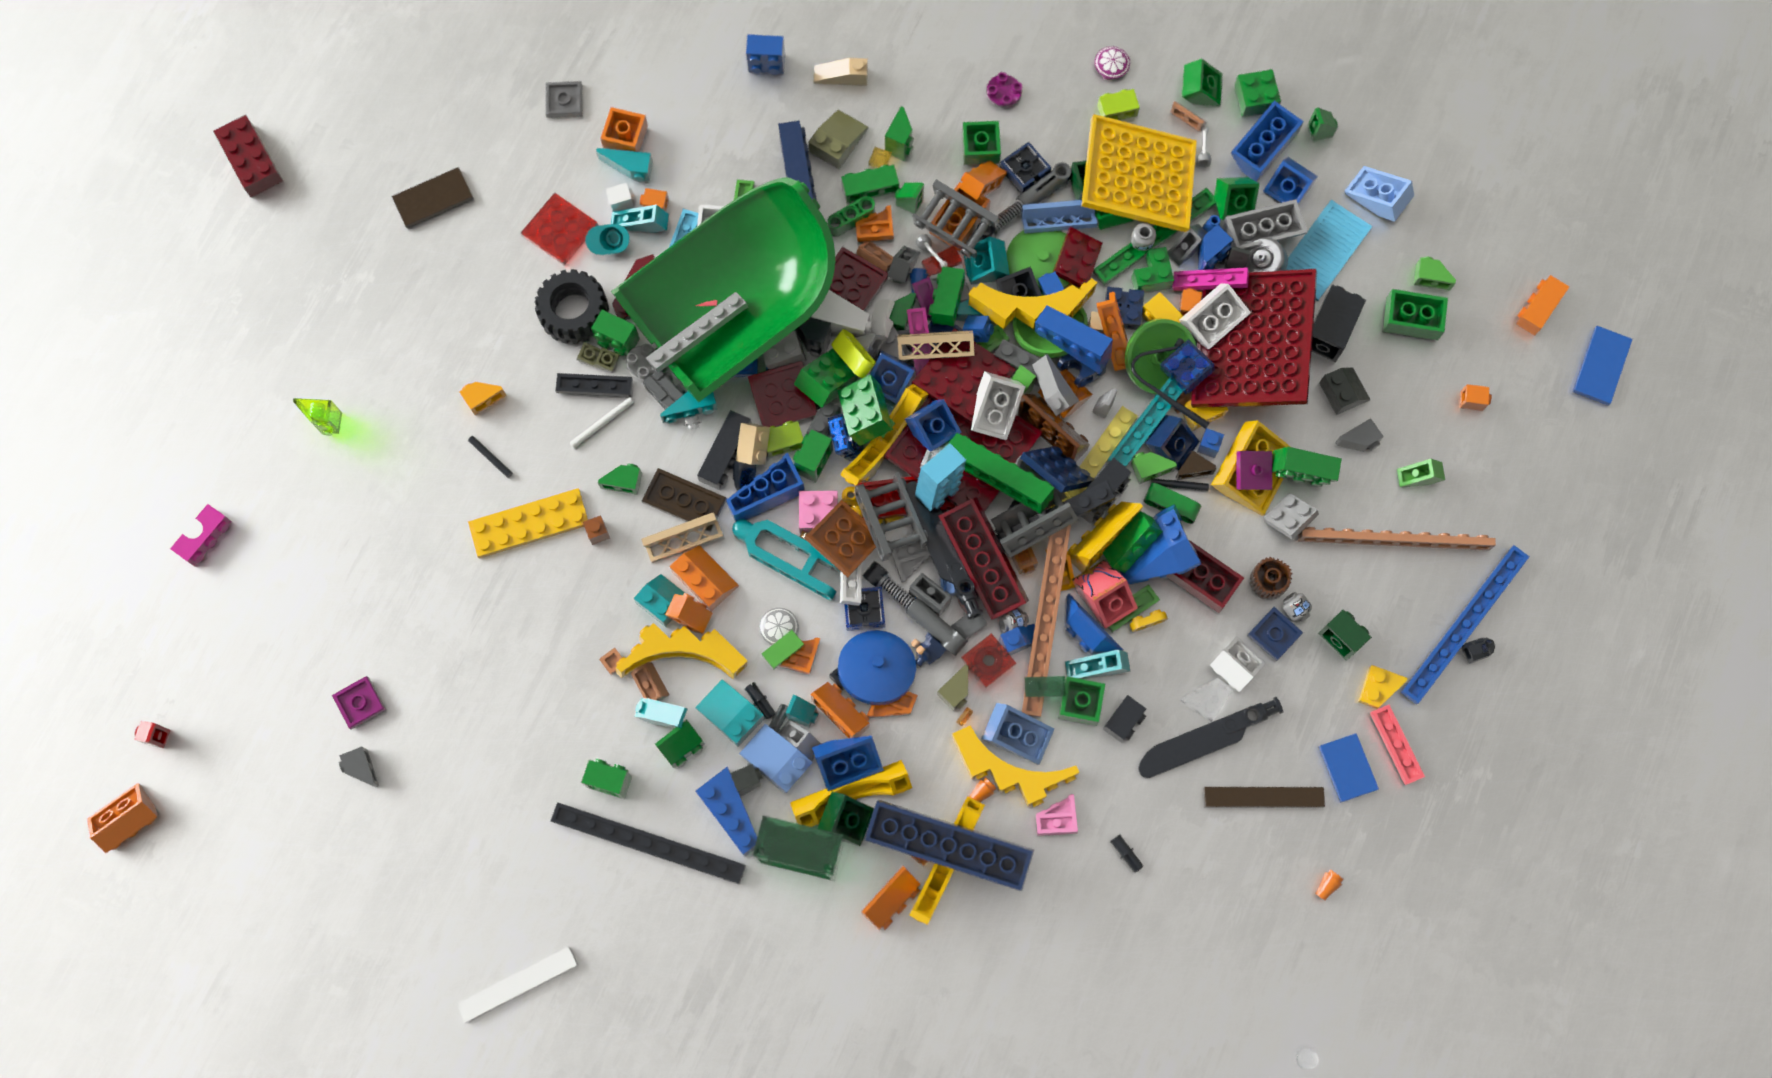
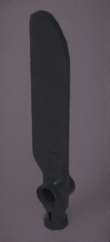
(944, 554)
(1204, 739)

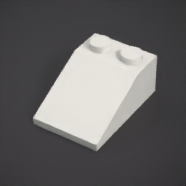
(996, 405)

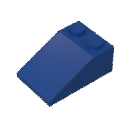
(847, 760)

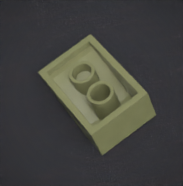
(836, 138)

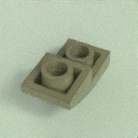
(597, 357)

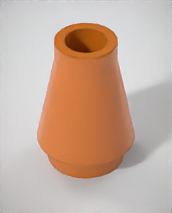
(983, 790)
(1329, 884)

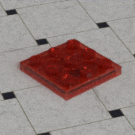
(558, 228)

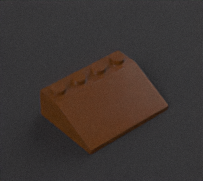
(1053, 428)

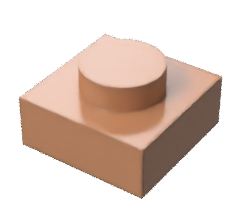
(610, 660)

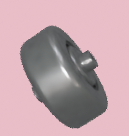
(1267, 256)

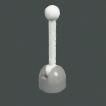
(1204, 157)
(925, 243)

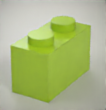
(1119, 105)
(784, 439)

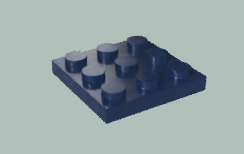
(1057, 468)

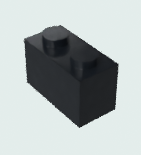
(1124, 719)

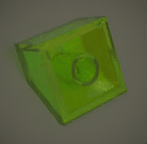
(321, 414)

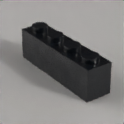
(723, 452)

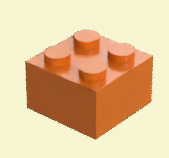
(624, 130)

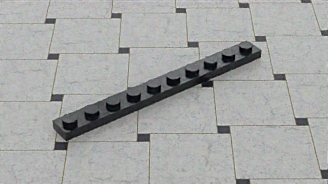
(648, 843)

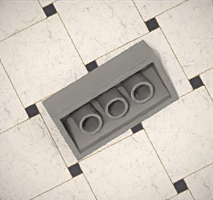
(1274, 221)

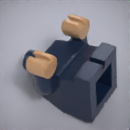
(929, 650)

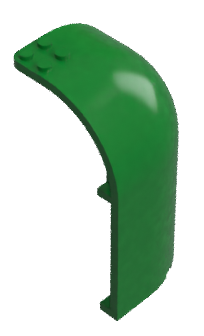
(761, 245)

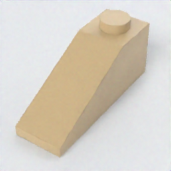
(843, 72)

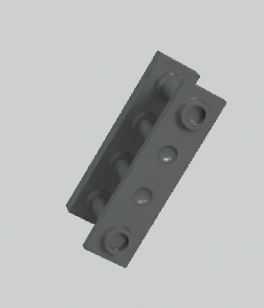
(956, 200)
(1038, 529)
(878, 530)

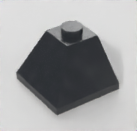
(1019, 284)

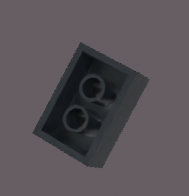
(1118, 478)

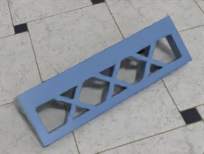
(1057, 213)

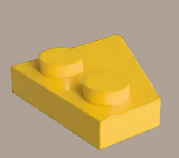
(1380, 686)

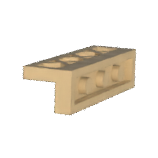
(939, 338)
(679, 530)

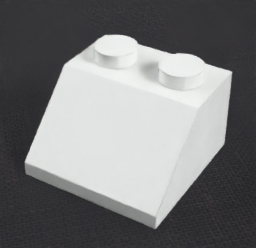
(1237, 664)

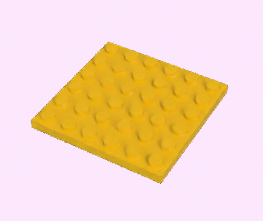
(1139, 173)

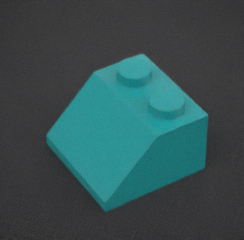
(990, 261)
(656, 598)

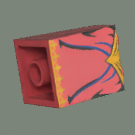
(1105, 593)

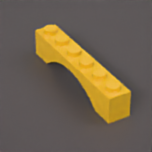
(891, 781)

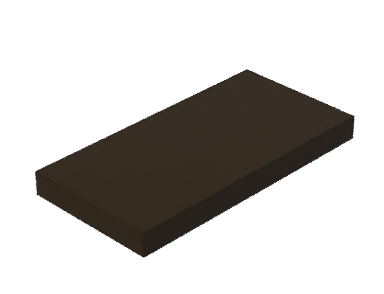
(432, 197)
(682, 498)

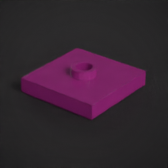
(1254, 470)
(358, 702)

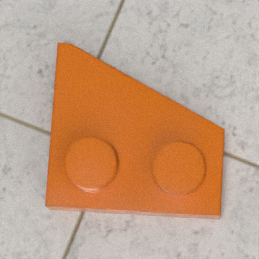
(876, 226)
(803, 658)
(900, 707)

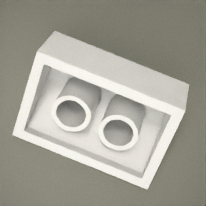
(1215, 315)

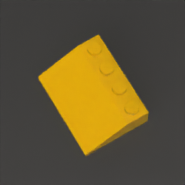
(1251, 437)
(1103, 534)

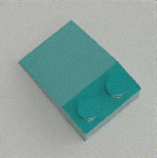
(730, 712)

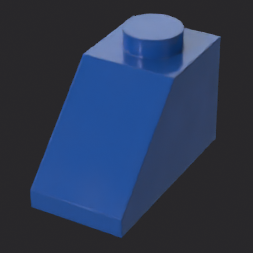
(1017, 639)

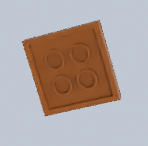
(842, 538)

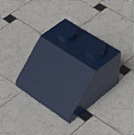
(1173, 440)

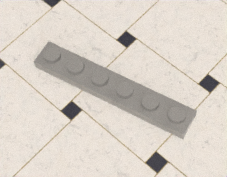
(697, 332)

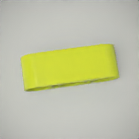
(853, 353)

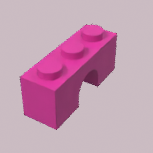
(213, 525)

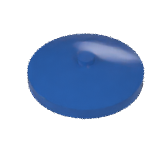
(876, 667)

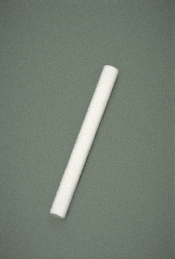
(602, 422)

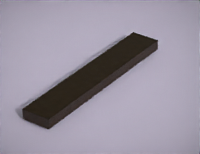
(1264, 797)

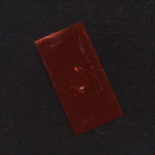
(949, 255)

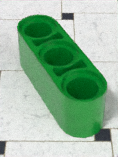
(855, 208)
(1162, 498)

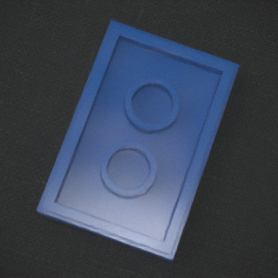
(1348, 767)

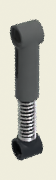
(1032, 195)
(916, 609)

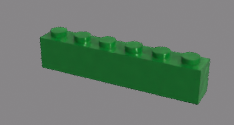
(1003, 475)

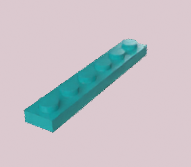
(1145, 424)

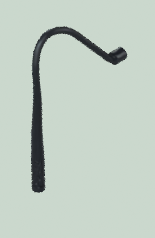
(1187, 412)

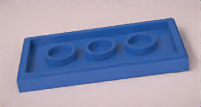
(1602, 365)

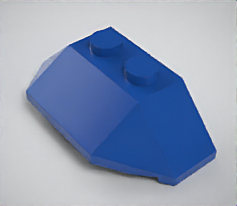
(1086, 630)

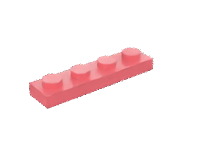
(1397, 744)

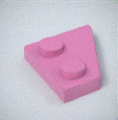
(1058, 819)

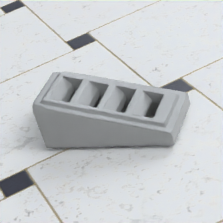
(1105, 403)

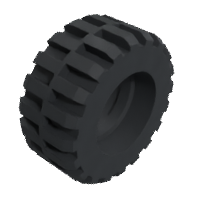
(557, 289)

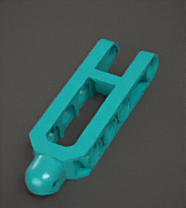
(749, 532)

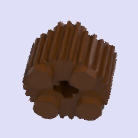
(1274, 569)

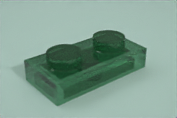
(1045, 686)

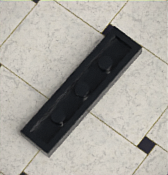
(594, 384)

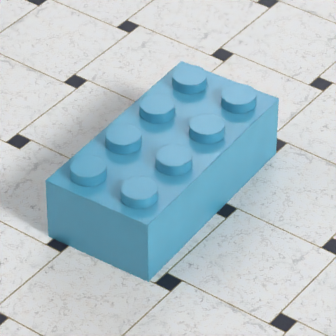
(940, 477)

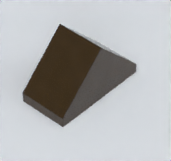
(1195, 467)

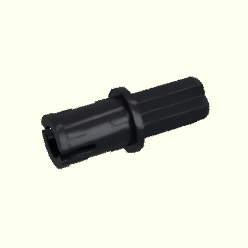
(760, 700)
(1127, 853)

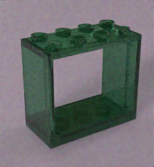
(798, 848)

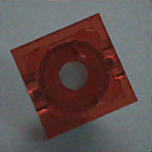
(988, 660)

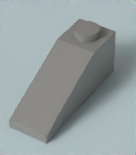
(1054, 386)

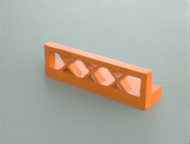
(1114, 328)

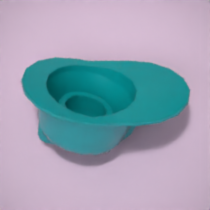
(607, 239)

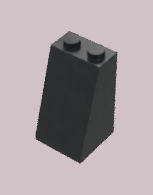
(1335, 322)

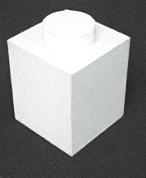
(620, 197)

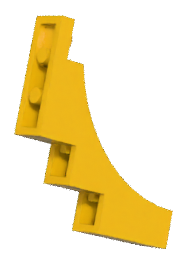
(1004, 307)

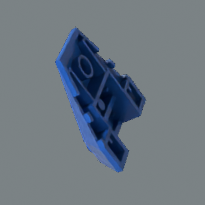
(1167, 554)

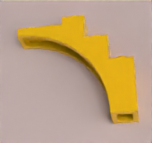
(869, 460)
(657, 645)
(1006, 776)
(940, 875)

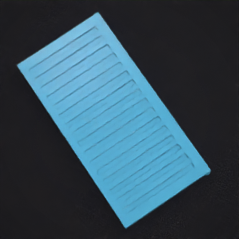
(1329, 244)

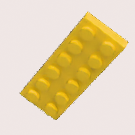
(528, 523)

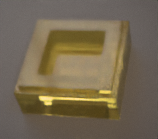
(879, 157)

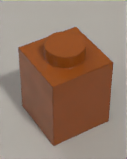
(596, 530)

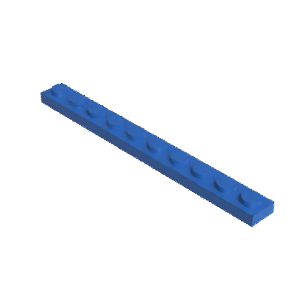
(1464, 624)

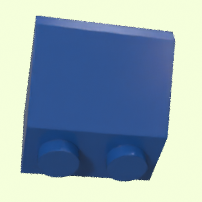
(1290, 182)
(933, 424)

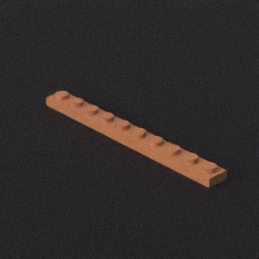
(1405, 538)
(1047, 614)

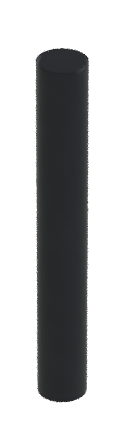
(487, 454)
(1181, 484)

